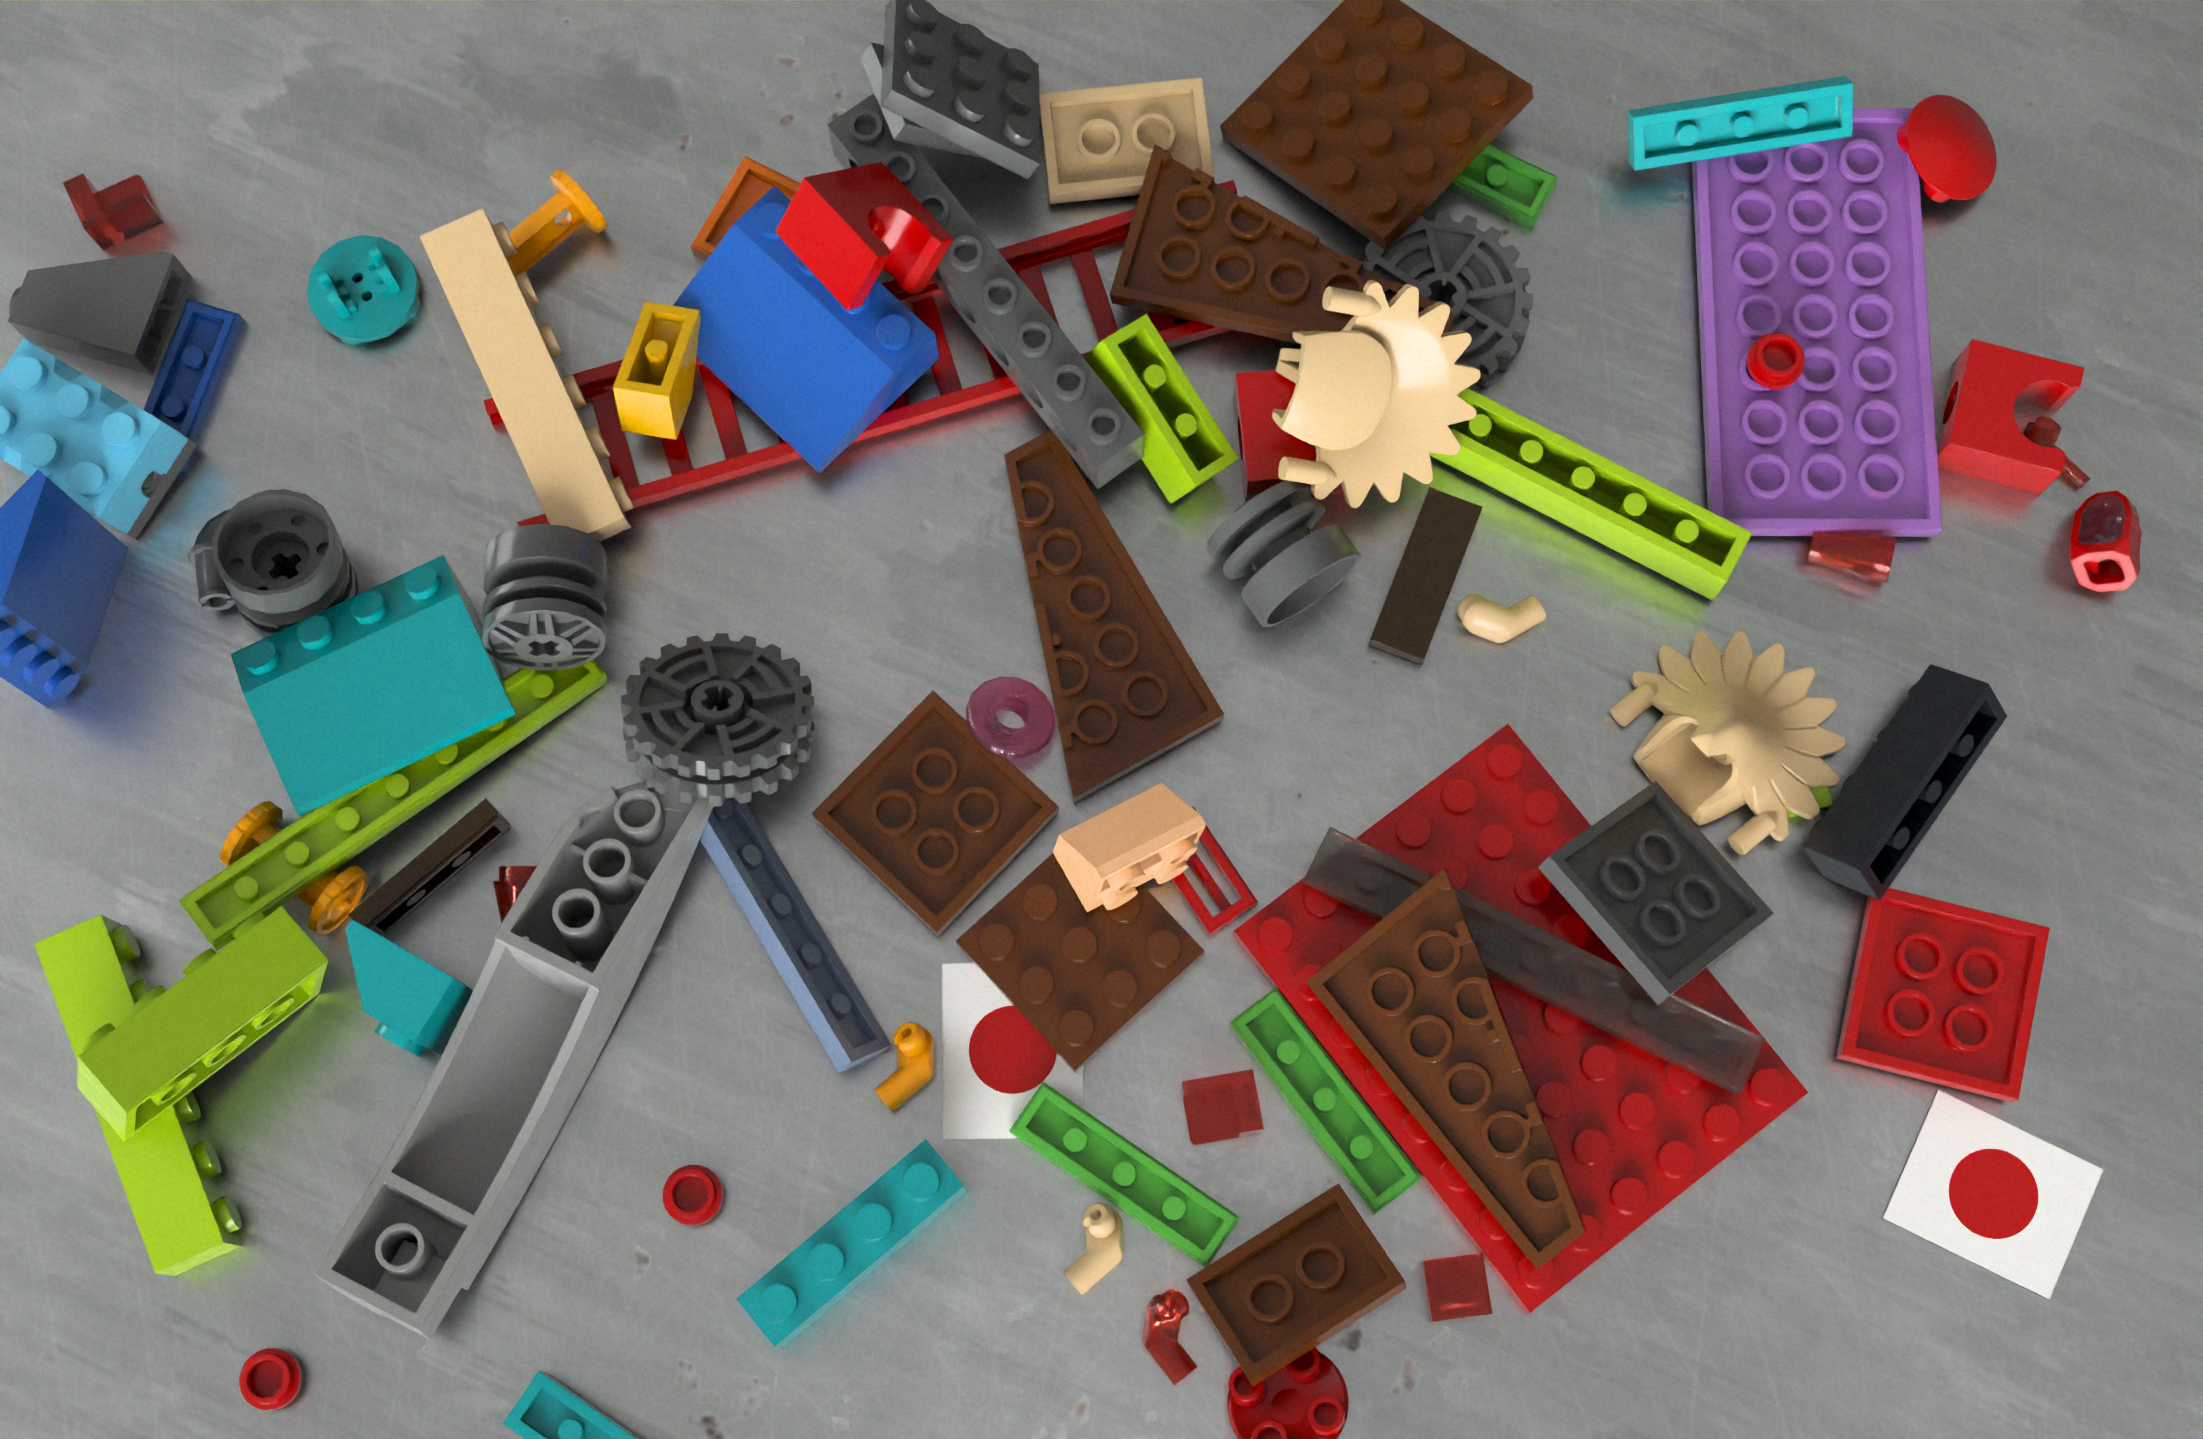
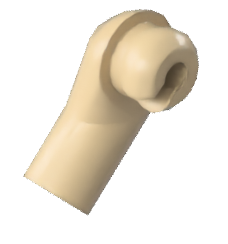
(1497, 622)
(1103, 1247)

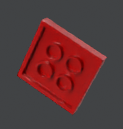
(1943, 994)

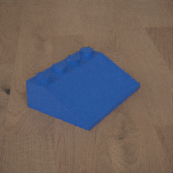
(793, 346)
(53, 588)

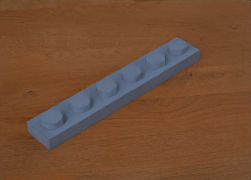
(792, 936)

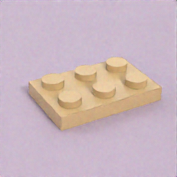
(1105, 136)

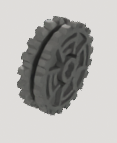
(1470, 275)
(718, 719)

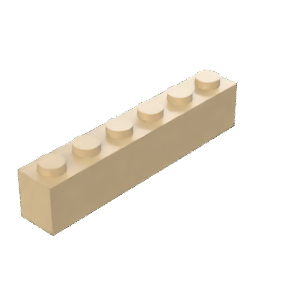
(524, 377)

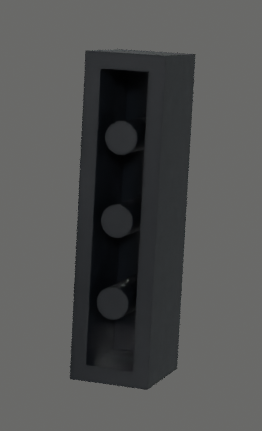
(1905, 781)

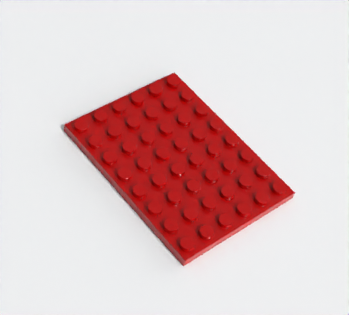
(1618, 1116)

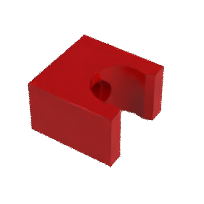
(858, 223)
(1978, 421)
(1259, 437)

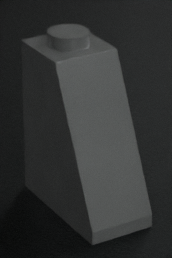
(103, 308)

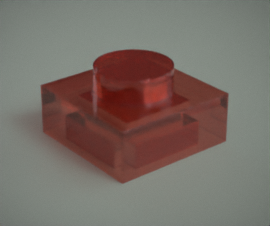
(1456, 1287)

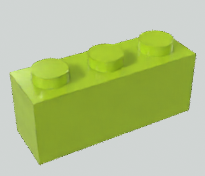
(1179, 433)

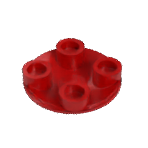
(1949, 148)
(1294, 1403)

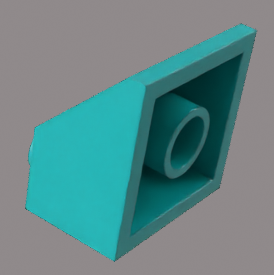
(406, 994)

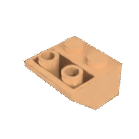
(1129, 846)

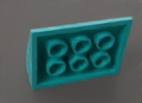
(372, 684)

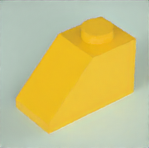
(658, 371)

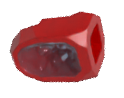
(2106, 542)

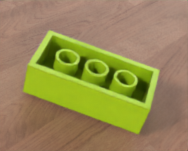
(200, 1021)

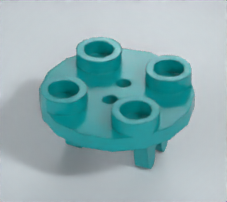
(340, 301)

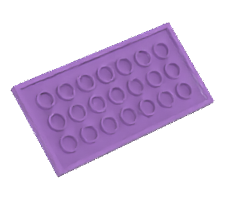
(1833, 255)

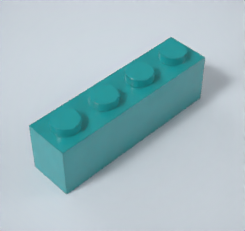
(852, 1245)

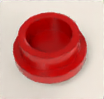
(1775, 361)
(692, 1195)
(270, 1379)

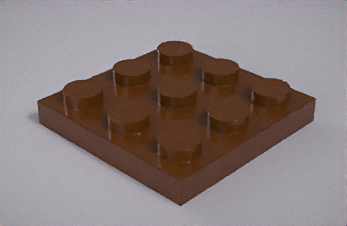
(935, 813)
(1074, 969)

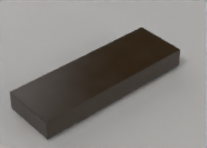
(1425, 576)
(431, 868)

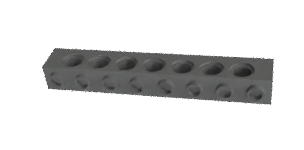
(1002, 307)

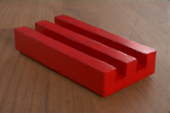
(1228, 912)

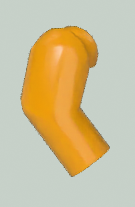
(914, 1065)

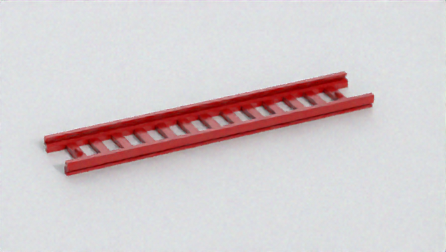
(1025, 258)

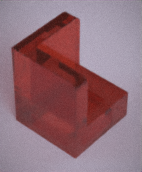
(115, 211)
(1222, 1107)

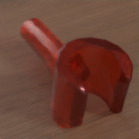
(2045, 433)

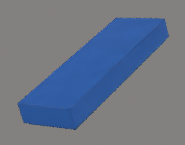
(193, 367)

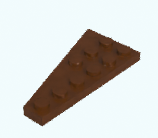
(1230, 260)
(1108, 649)
(1437, 1035)

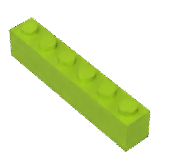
(1596, 496)
(165, 1163)

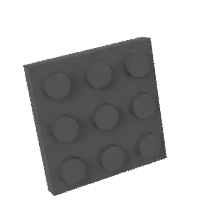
(961, 85)
(1656, 891)

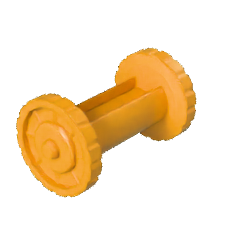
(541, 233)
(329, 897)

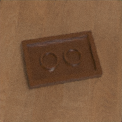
(1296, 1284)

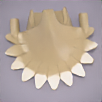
(1374, 393)
(1734, 735)

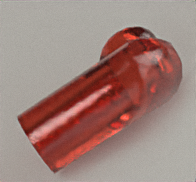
(1161, 1334)

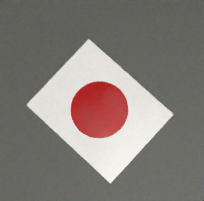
(992, 1059)
(1993, 1194)

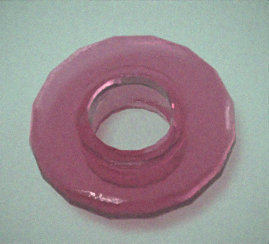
(1016, 696)

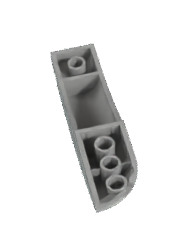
(517, 1055)

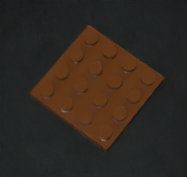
(1376, 115)

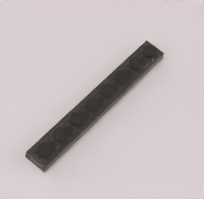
(1549, 967)

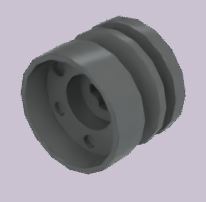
(1276, 542)
(281, 559)
(544, 597)

